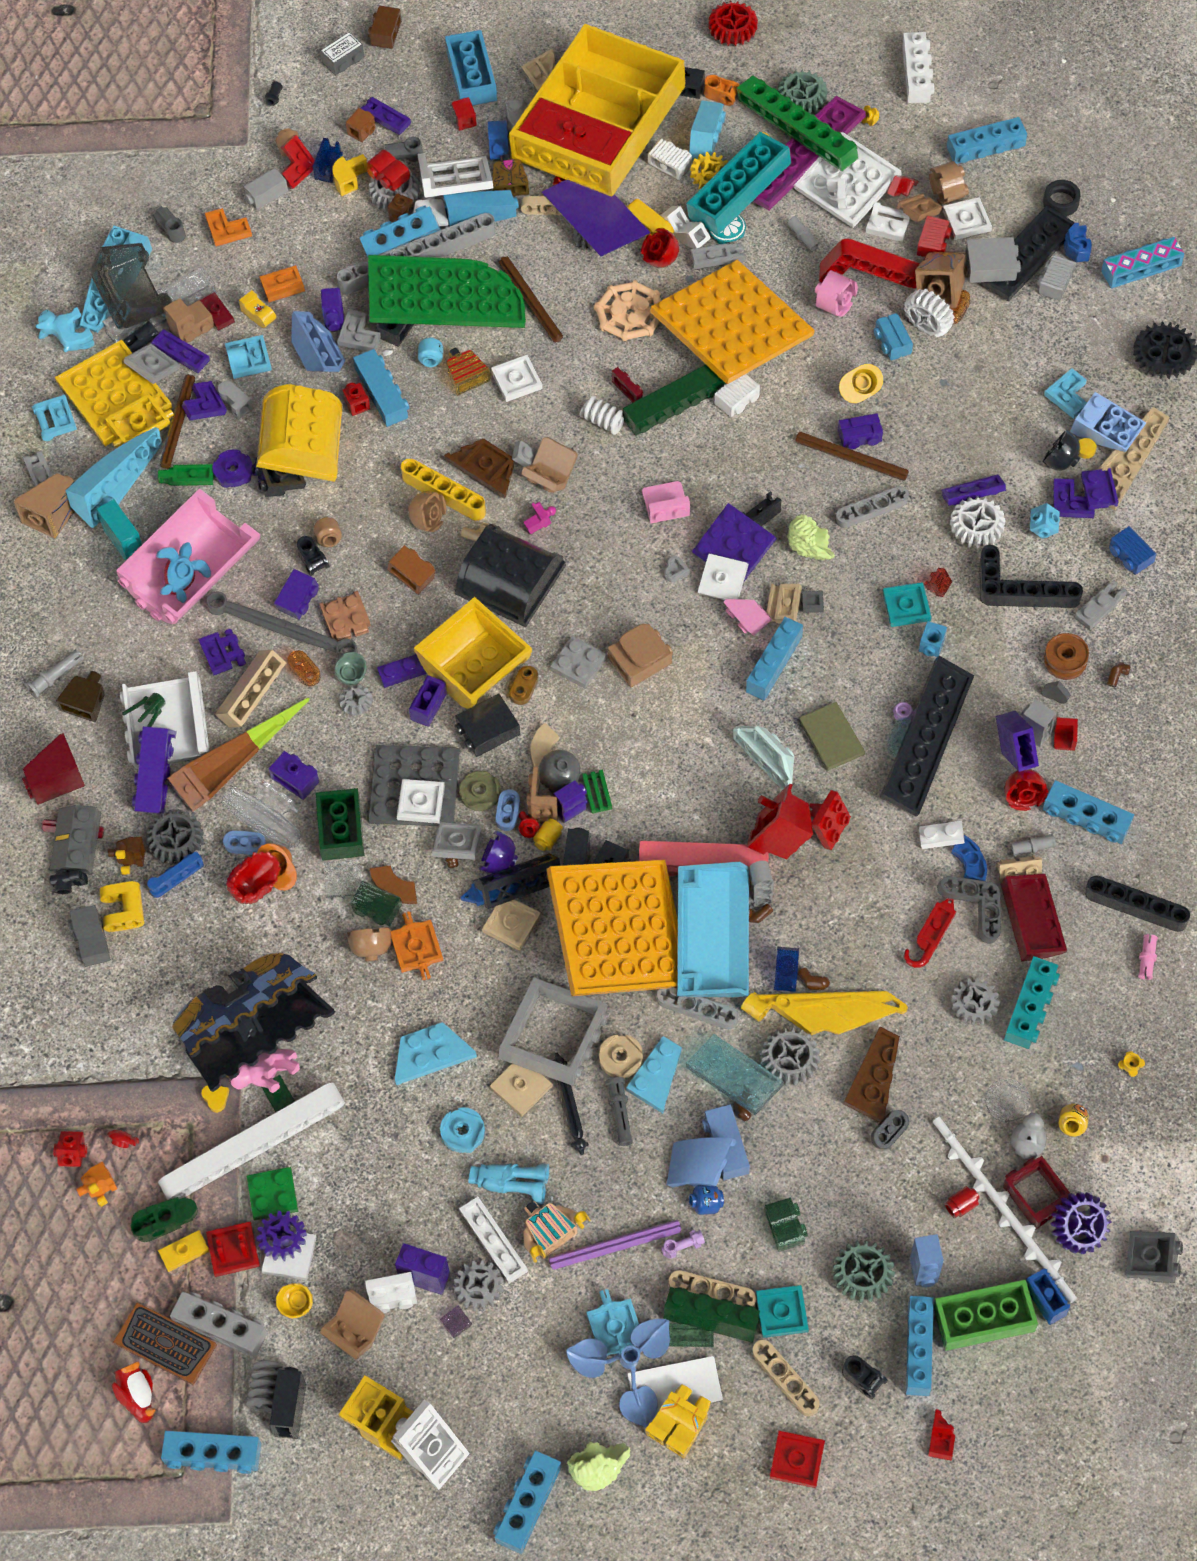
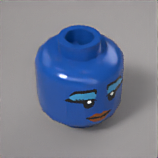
(706, 1200)

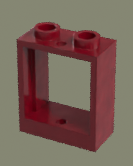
(1030, 1167)

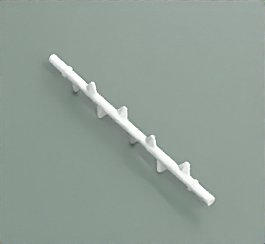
(1007, 1218)

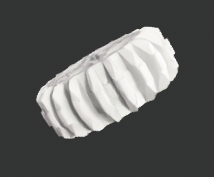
(928, 312)
(987, 529)

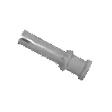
(47, 678)

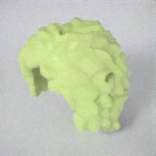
(809, 539)
(597, 1465)

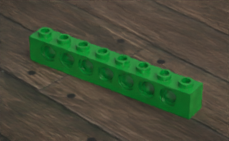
(797, 123)

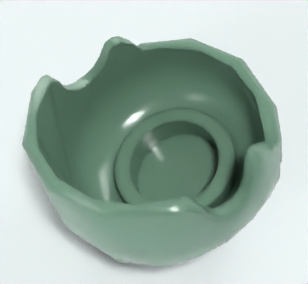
(350, 668)

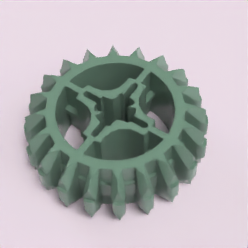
(804, 90)
(878, 1260)

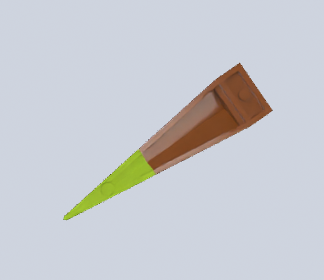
(209, 773)

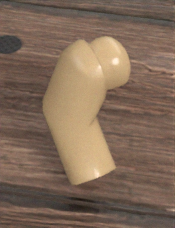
(473, 534)

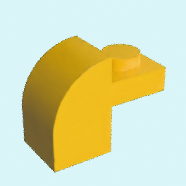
(346, 172)

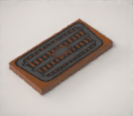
(165, 1343)

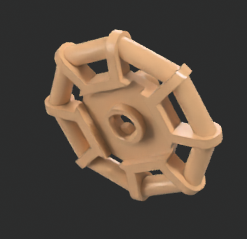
(619, 309)

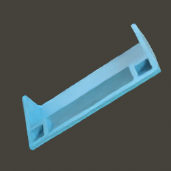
(713, 930)

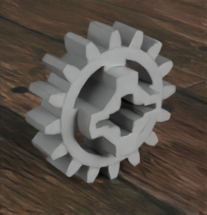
(969, 1008)
(471, 1291)

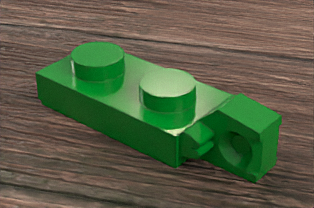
(187, 475)

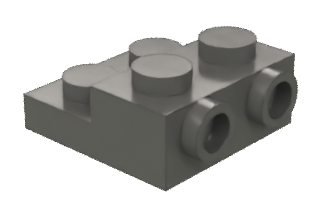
(1154, 1256)

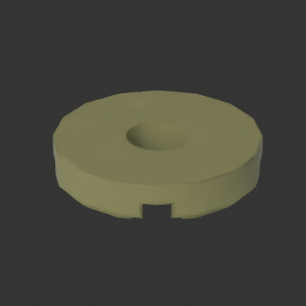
(483, 801)

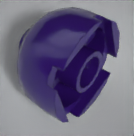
(499, 854)

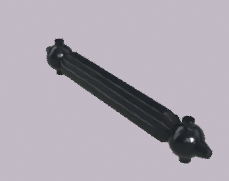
(571, 1111)

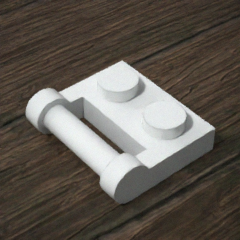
(886, 226)

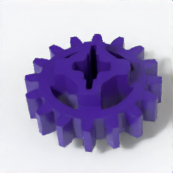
(288, 1243)

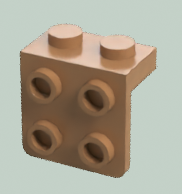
(551, 465)
(354, 1325)

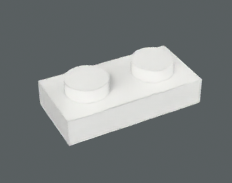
(941, 834)

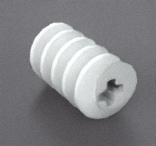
(602, 416)

